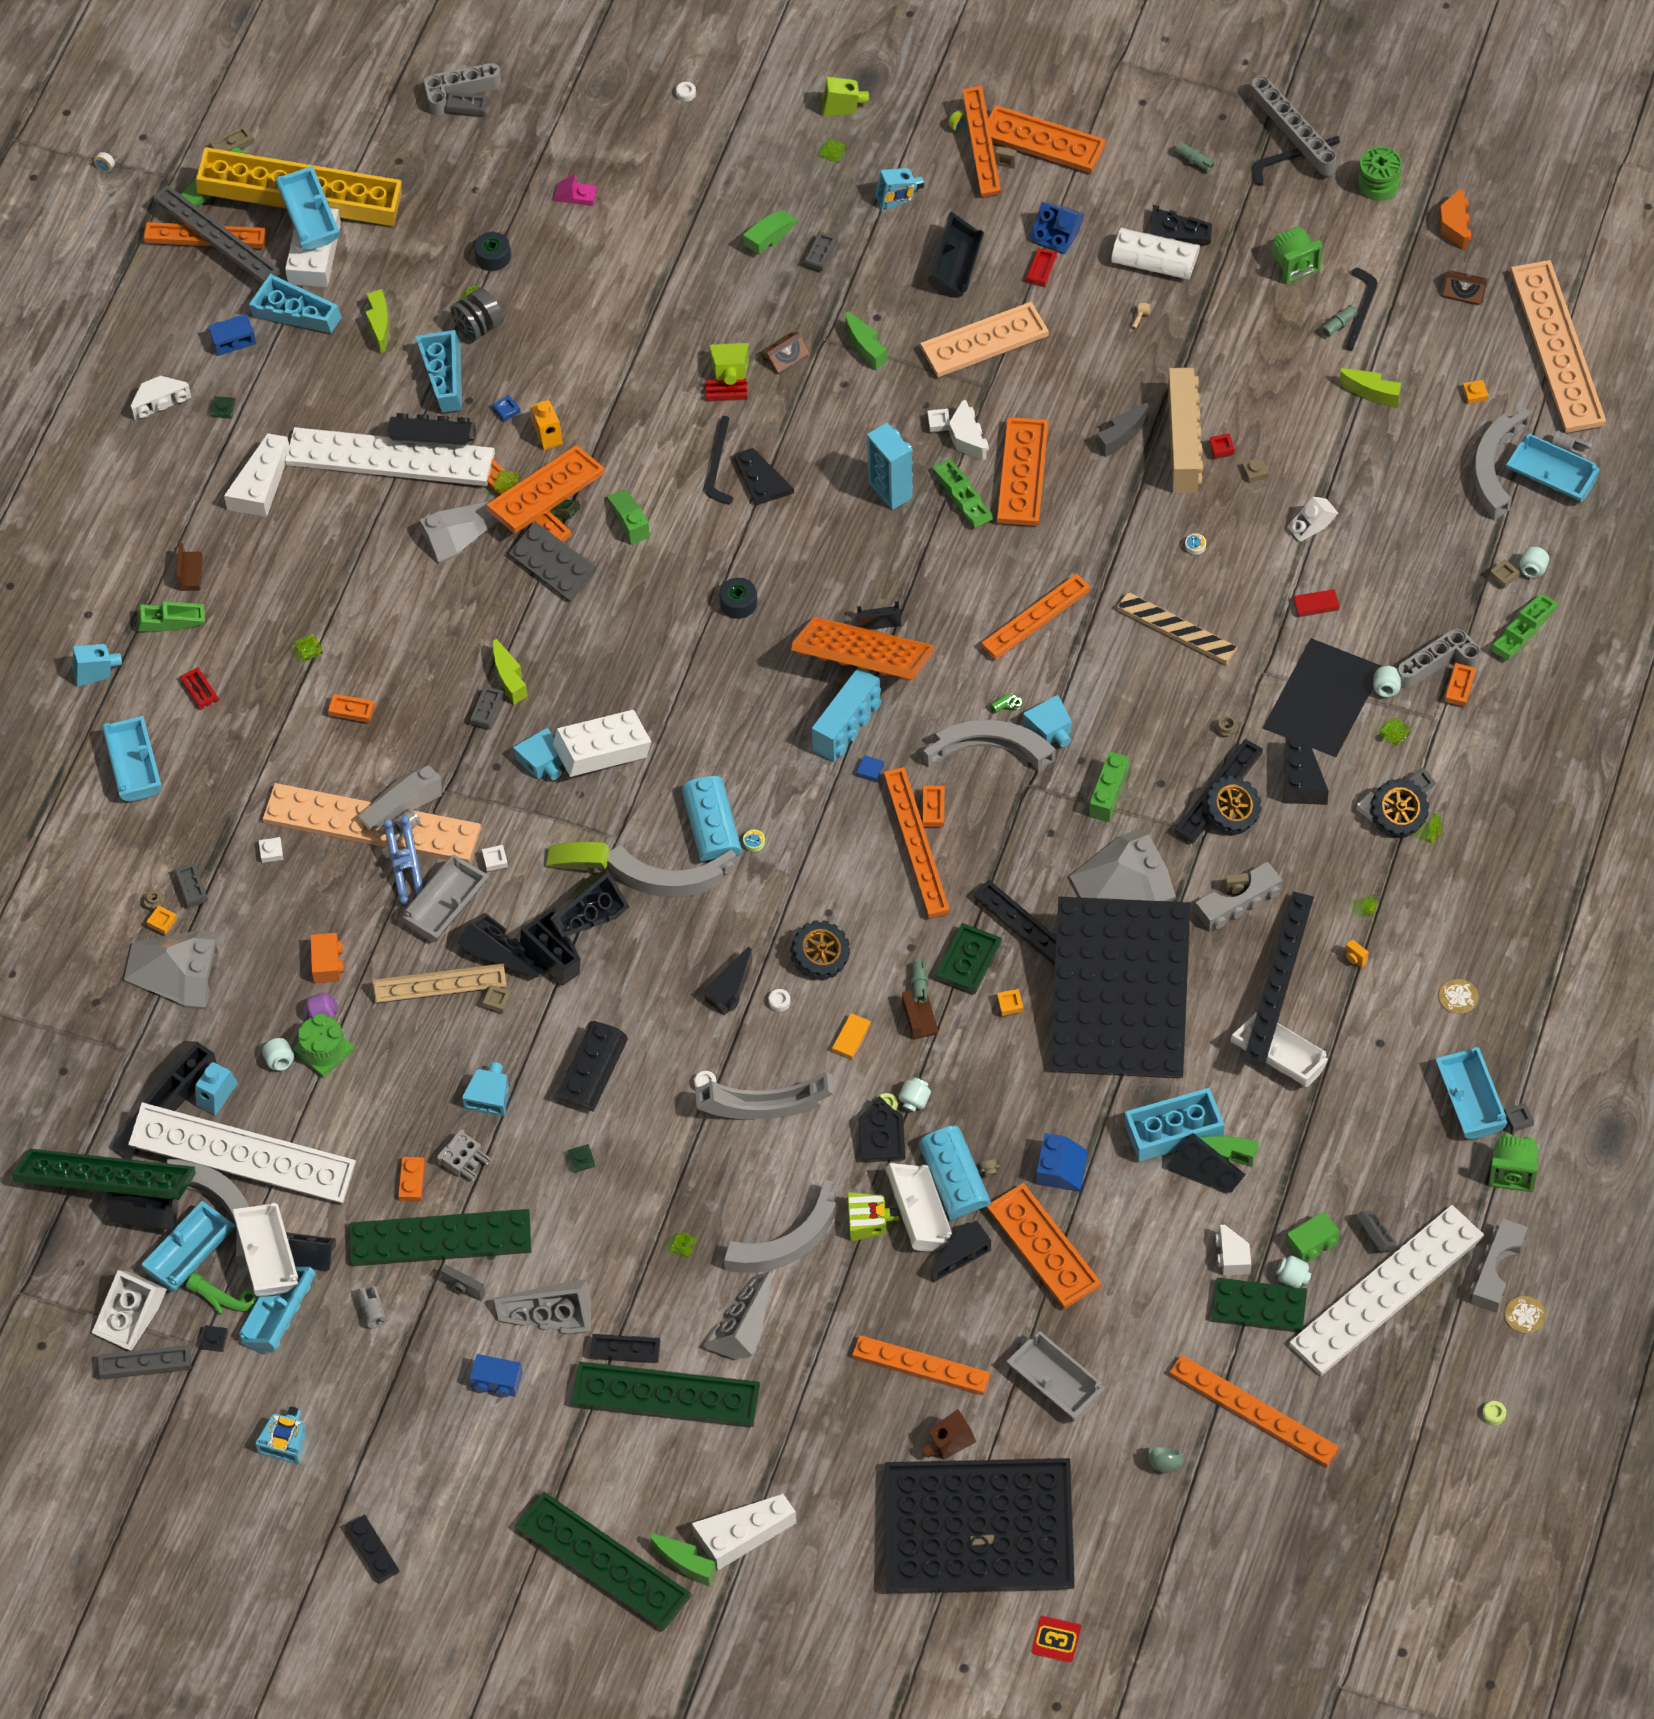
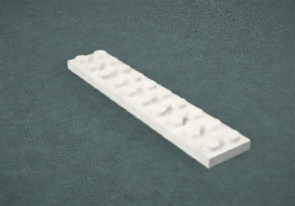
(389, 458)
(242, 1153)
(1386, 1290)

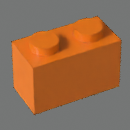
(326, 958)

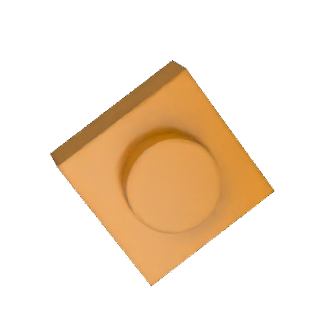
(1475, 391)
(161, 920)
(1356, 954)
(1010, 1002)

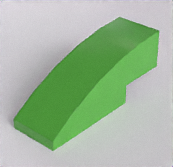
(768, 231)
(866, 341)
(170, 616)
(1234, 1148)
(684, 1559)

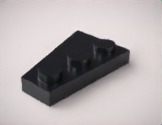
(1180, 228)
(761, 478)
(1206, 1165)

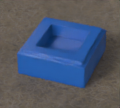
(506, 408)
(870, 768)

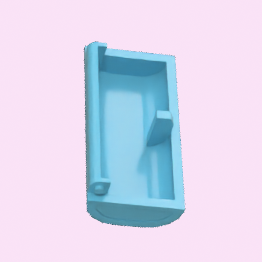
(308, 208)
(1554, 467)
(132, 759)
(710, 817)
(1472, 1093)
(954, 1172)
(187, 1247)
(273, 1315)

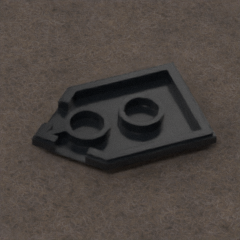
(881, 1133)

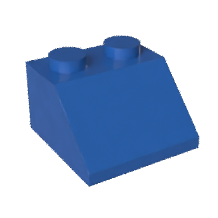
(1061, 1163)

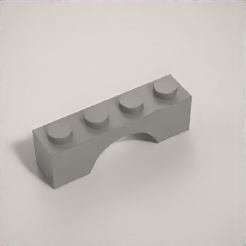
(1217, 910)
(1507, 1243)

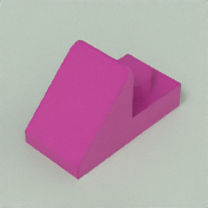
(576, 193)

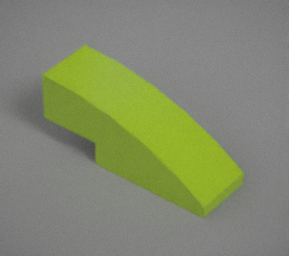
(378, 319)
(1371, 387)
(509, 673)
(578, 855)

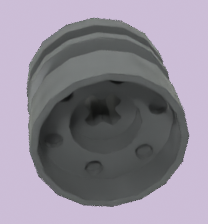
(477, 314)

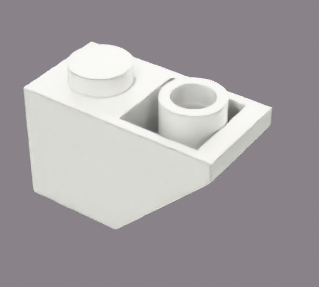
(1312, 518)
(1235, 1253)

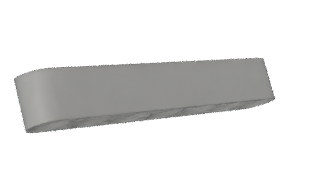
(1294, 125)

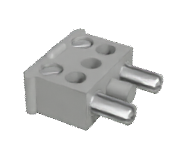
(461, 1154)

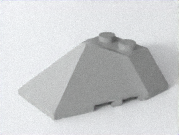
(1125, 870)
(175, 966)

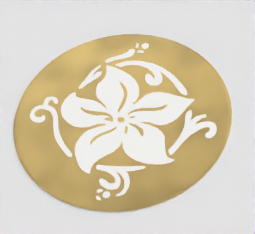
(1458, 996)
(1525, 1314)

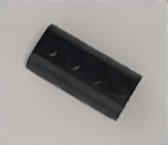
(955, 257)
(431, 431)
(591, 1066)

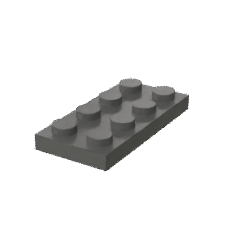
(553, 561)

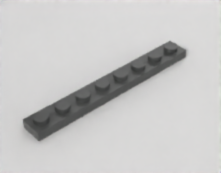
(215, 234)

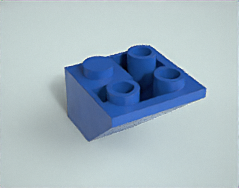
(1056, 226)

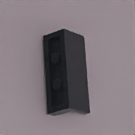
(311, 1250)

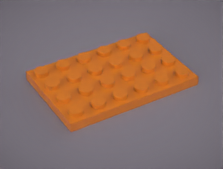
(862, 648)

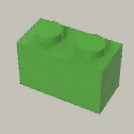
(1313, 1237)

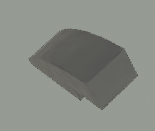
(1122, 429)

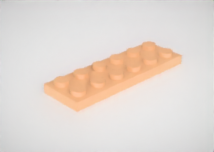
(984, 339)

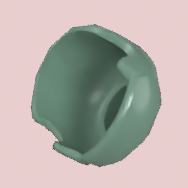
(1165, 1459)

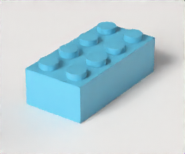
(890, 465)
(846, 715)
(1169, 1123)

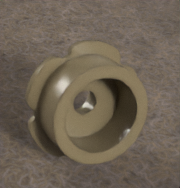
(1226, 721)
(153, 904)
(989, 1168)

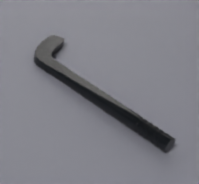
(1262, 163)
(1372, 286)
(710, 484)

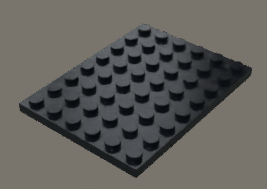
(1120, 987)
(943, 1503)

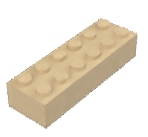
(1185, 430)

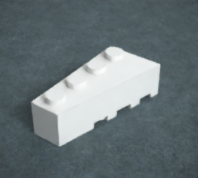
(259, 479)
(743, 1529)

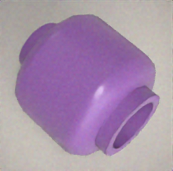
(321, 1004)

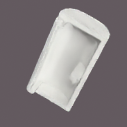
(1155, 253)
(1287, 1053)
(919, 1206)
(266, 1249)

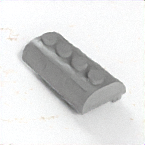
(444, 898)
(1057, 1376)

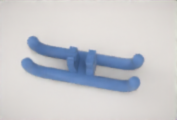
(404, 858)

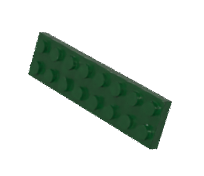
(104, 1174)
(440, 1237)
(666, 1394)
(603, 1561)

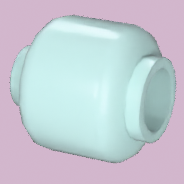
(1534, 562)
(1387, 681)
(278, 1054)
(914, 1094)
(1293, 1272)

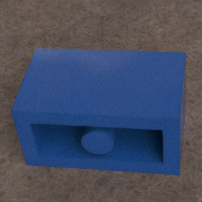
(232, 334)
(495, 1375)

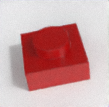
(1222, 445)

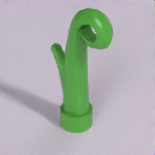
(216, 1297)

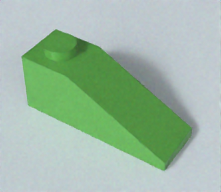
(629, 516)

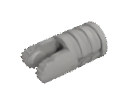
(1568, 443)
(413, 818)
(372, 1307)

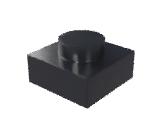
(214, 1338)

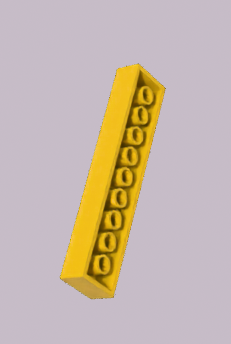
(253, 181)

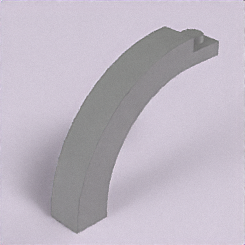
(1487, 486)
(991, 734)
(669, 882)
(765, 1103)
(221, 1189)
(787, 1249)

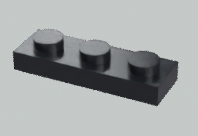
(625, 1348)
(372, 1549)

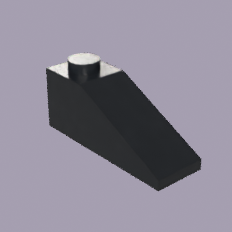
(727, 988)
(966, 1246)

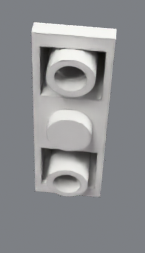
(158, 395)
(967, 433)

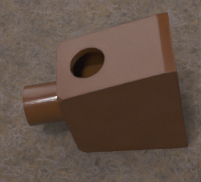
(949, 1436)

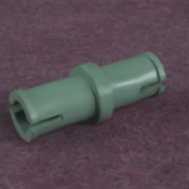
(1194, 157)
(1339, 321)
(919, 981)

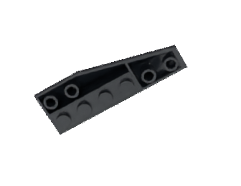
(169, 1086)

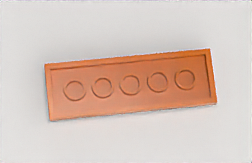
(1045, 139)
(1023, 471)
(545, 489)
(1044, 1246)

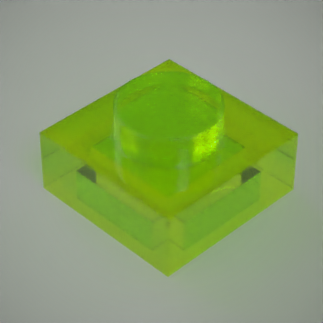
(833, 150)
(506, 480)
(308, 647)
(1395, 731)
(1435, 828)

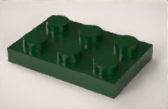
(968, 958)

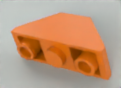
(1455, 219)

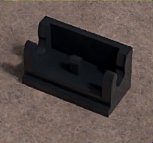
(879, 617)

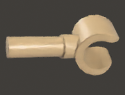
(1143, 309)

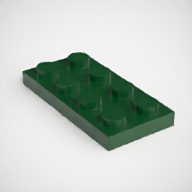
(1259, 1305)

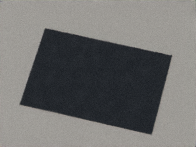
(1323, 696)

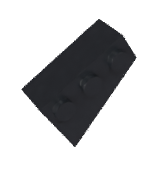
(1302, 773)
(550, 950)
(142, 1210)

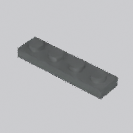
(144, 1361)

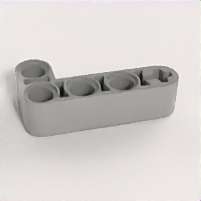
(462, 81)
(1413, 671)

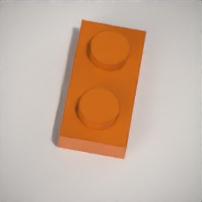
(1460, 684)
(351, 708)
(933, 806)
(411, 1179)

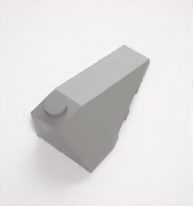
(454, 529)
(406, 792)
(555, 1306)
(743, 1326)

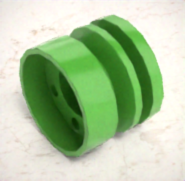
(1379, 173)

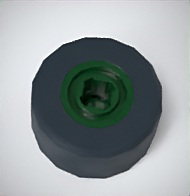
(492, 251)
(738, 598)

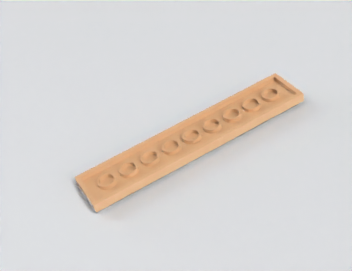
(1558, 346)
(338, 818)

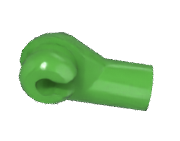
(1006, 701)

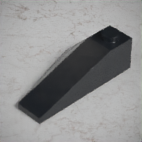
(590, 905)
(488, 941)

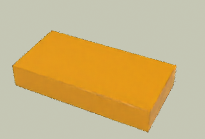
(851, 1036)

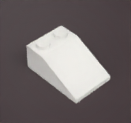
(128, 1309)

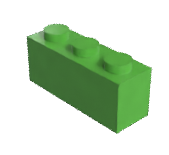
(1109, 787)

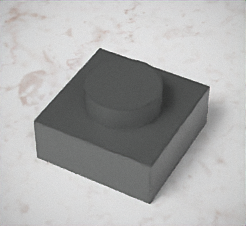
(1519, 1117)

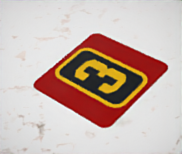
(1056, 1639)

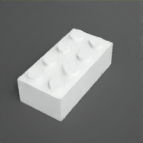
(314, 265)
(601, 743)

